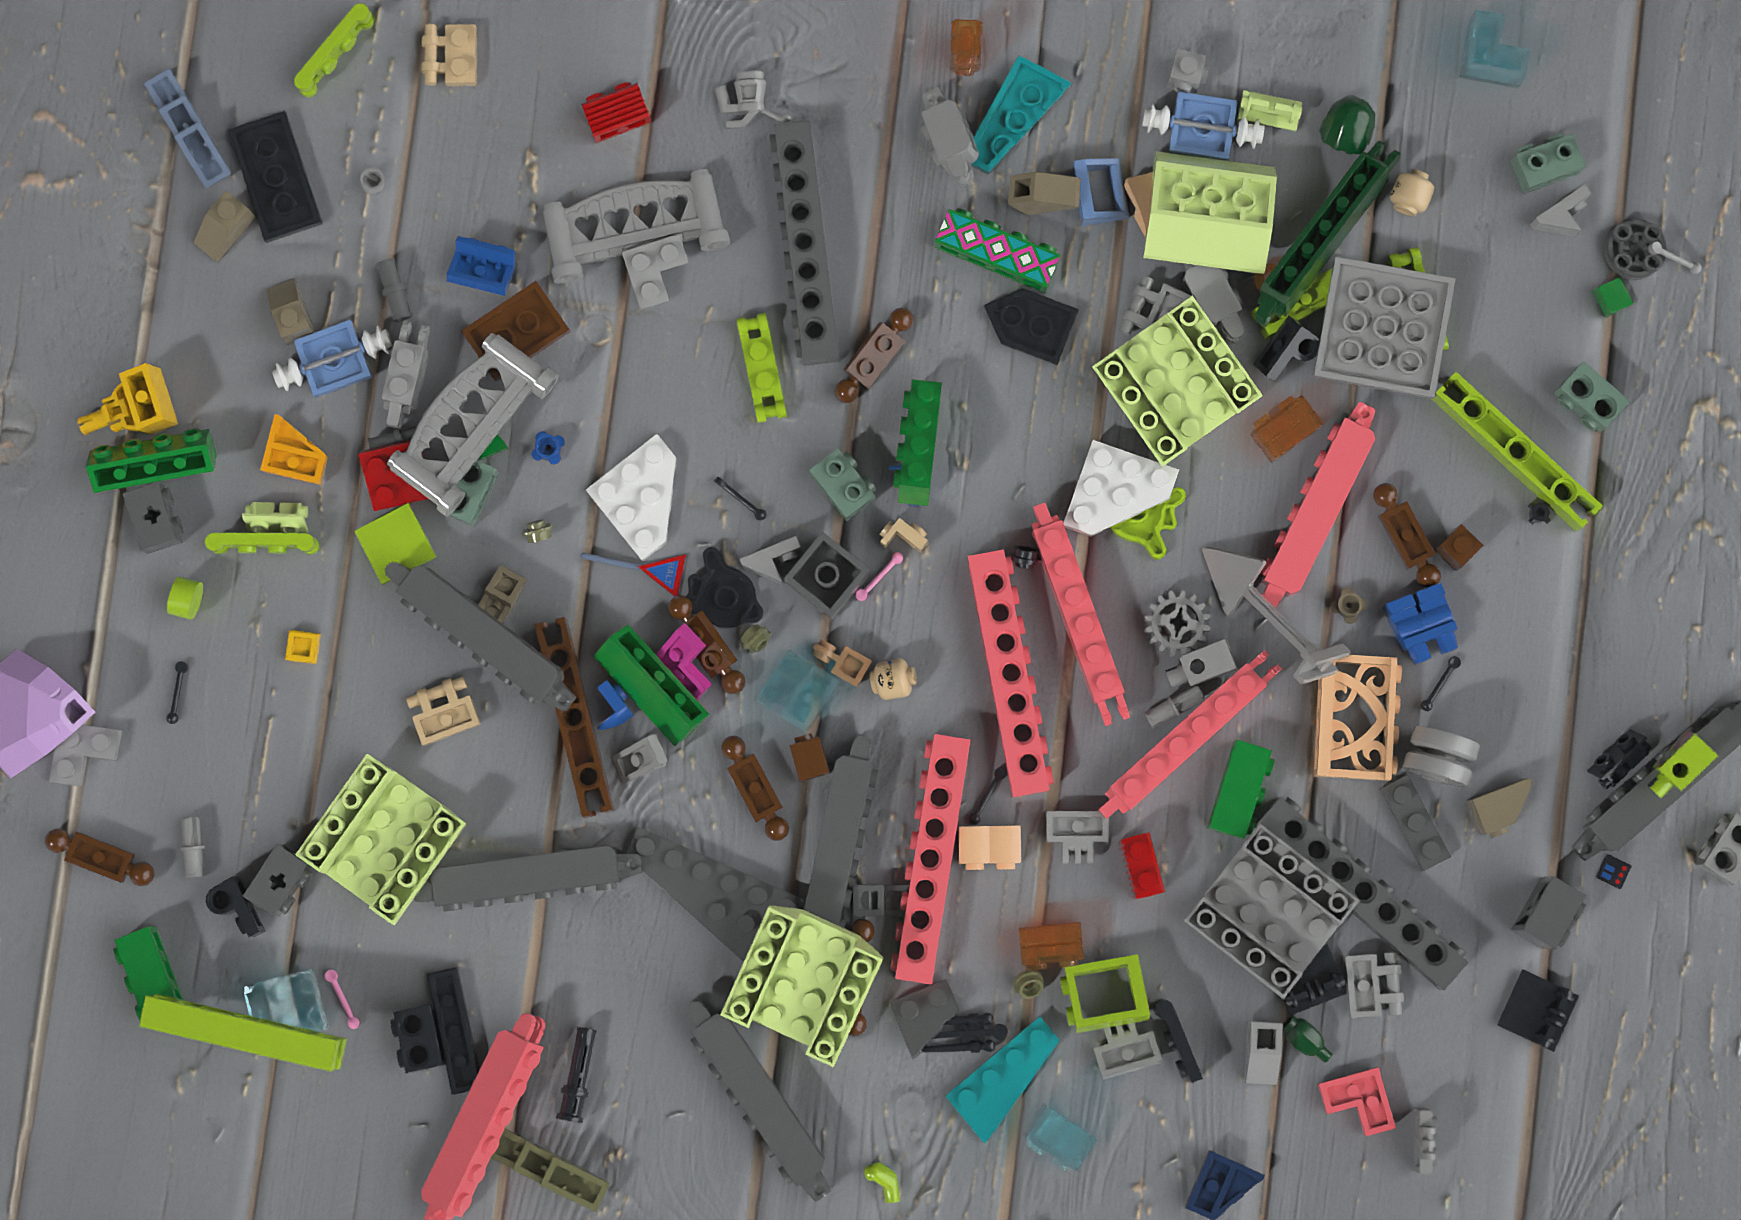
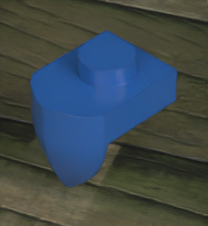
(615, 697)

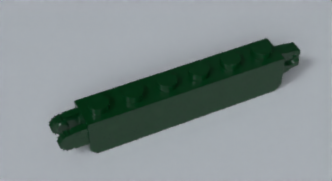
(1324, 233)

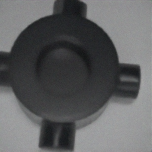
(1539, 513)

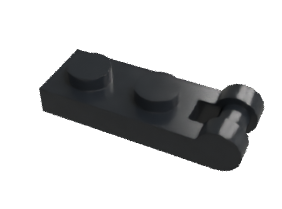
(1177, 1039)

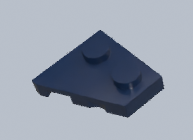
(1220, 1185)

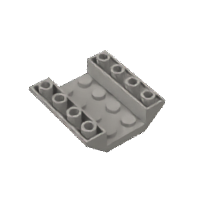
(1271, 910)

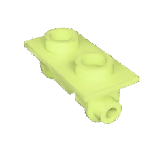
(1270, 110)
(261, 518)

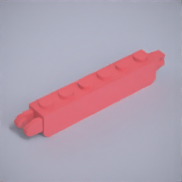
(1320, 505)
(1078, 613)
(1187, 737)
(483, 1119)

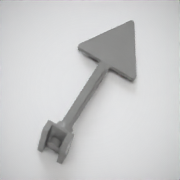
(1234, 579)

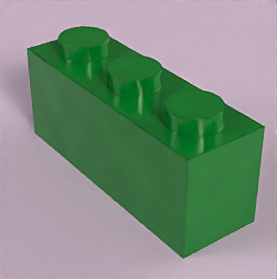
(1241, 790)
(146, 966)

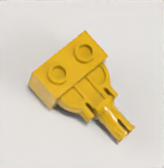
(135, 404)

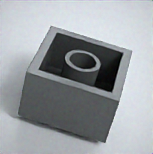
(827, 576)
(1549, 913)

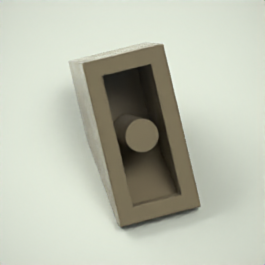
(223, 226)
(289, 311)
(1499, 807)

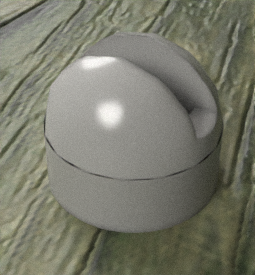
(375, 177)

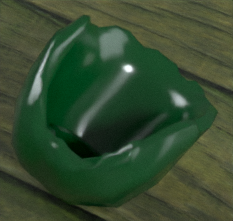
(1348, 125)

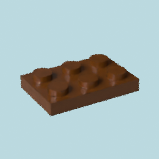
(523, 320)

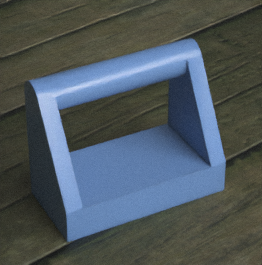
(1086, 210)

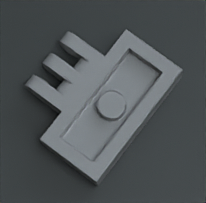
(1077, 832)
(1126, 1052)
(1425, 1154)

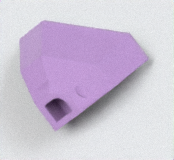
(35, 711)

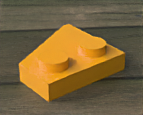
(292, 454)

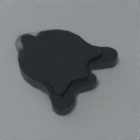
(723, 593)

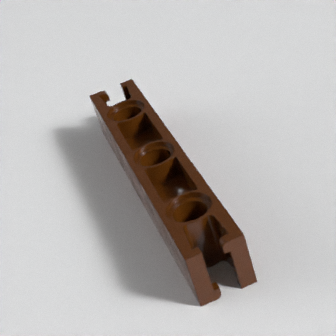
(579, 740)

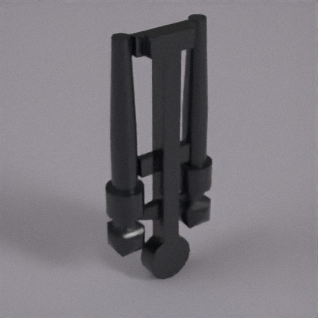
(998, 1031)

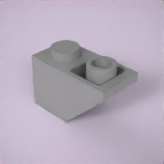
(1263, 1052)

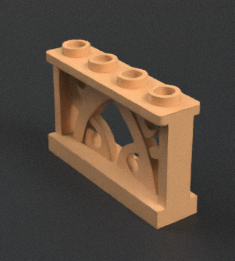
(1329, 750)

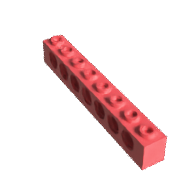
(982, 567)
(955, 751)

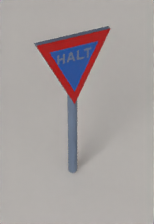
(664, 572)

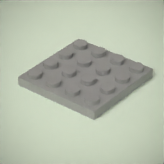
(1384, 327)

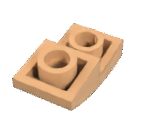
(1140, 192)

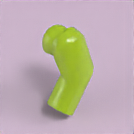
(885, 1177)

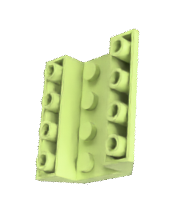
(1210, 212)
(1177, 381)
(381, 838)
(804, 980)

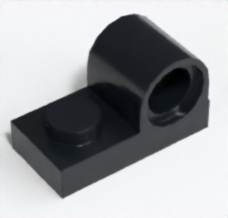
(1287, 344)
(247, 919)

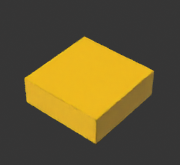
(302, 647)

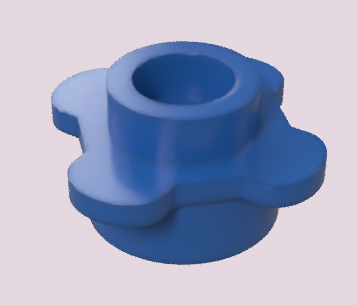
(544, 439)

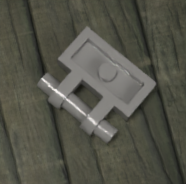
(1163, 303)
(1363, 985)

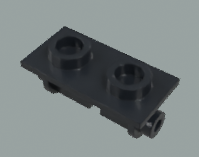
(1609, 767)

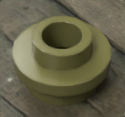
(1029, 983)

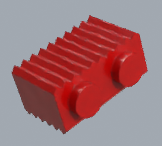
(616, 111)
(1141, 866)

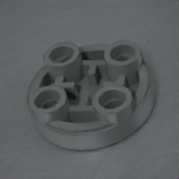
(1628, 250)

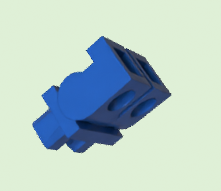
(1430, 623)

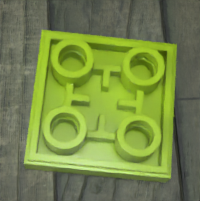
(395, 539)

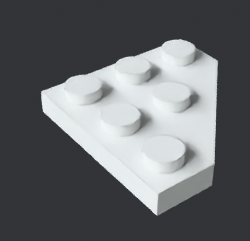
(1116, 488)
(639, 496)

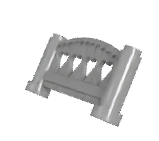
(572, 249)
(439, 478)

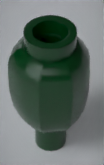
(1305, 1038)

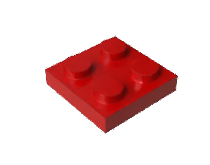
(383, 485)

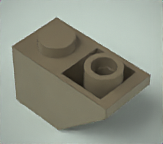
(1043, 192)

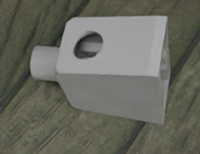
(1217, 660)

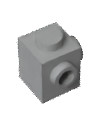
(1187, 72)

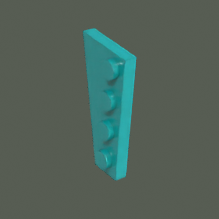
(1017, 107)
(997, 1084)

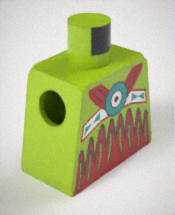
(1692, 755)

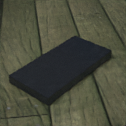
(275, 177)

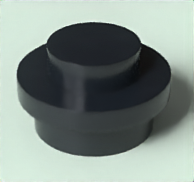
(1025, 557)

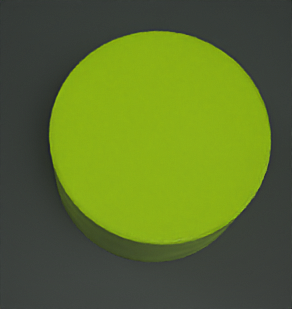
(185, 598)

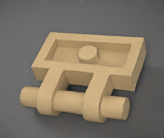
(460, 55)
(446, 719)

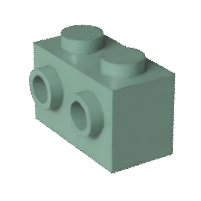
(1547, 163)
(843, 484)

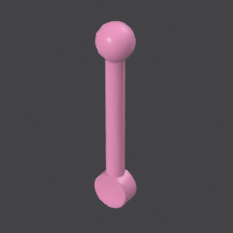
(861, 594)
(331, 976)

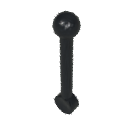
(759, 514)
(1453, 663)
(181, 667)
(999, 774)

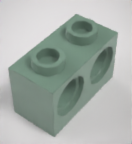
(1595, 391)
(476, 493)

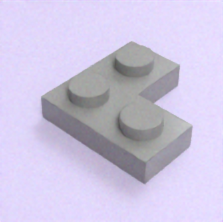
(647, 262)
(72, 753)

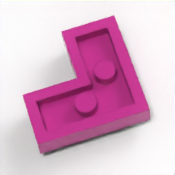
(678, 657)

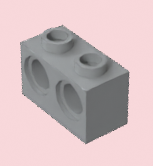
(1723, 843)

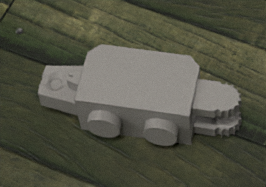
(950, 136)
(1215, 298)
(405, 374)

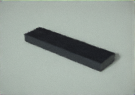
(454, 1029)

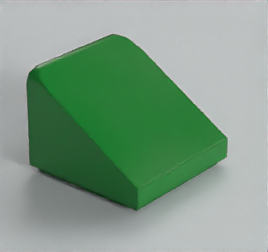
(1612, 297)

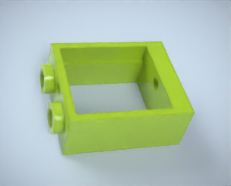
(1141, 1008)

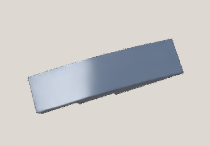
(187, 128)

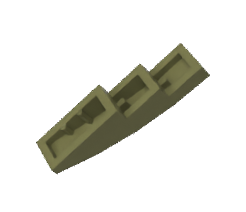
(550, 1170)

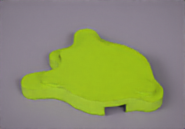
(1147, 525)

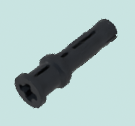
(575, 1089)

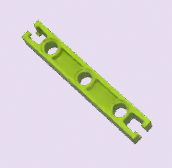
(1535, 467)
(243, 1032)

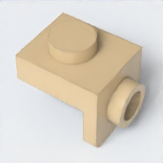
(910, 534)

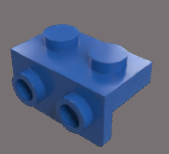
(482, 265)

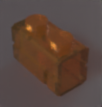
(965, 46)
(1286, 428)
(1051, 944)

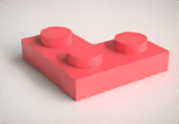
(1363, 1091)

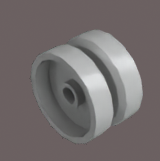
(1442, 753)

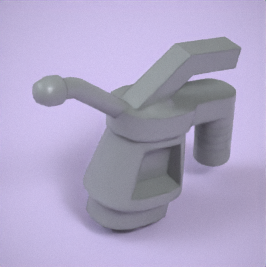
(750, 95)

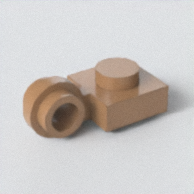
(848, 666)

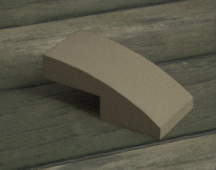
(502, 593)

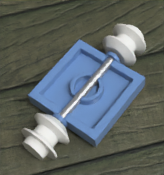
(1203, 126)
(332, 358)

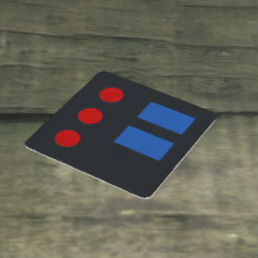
(1614, 871)

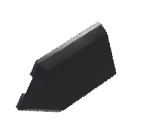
(1032, 324)

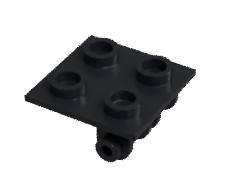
(1317, 984)
(1538, 1010)

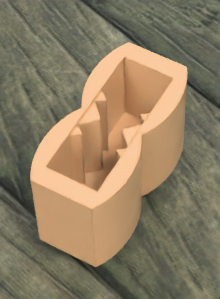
(989, 845)

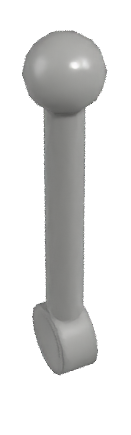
(1655, 248)

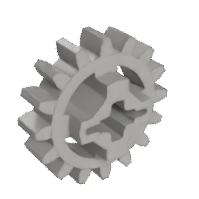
(1163, 621)

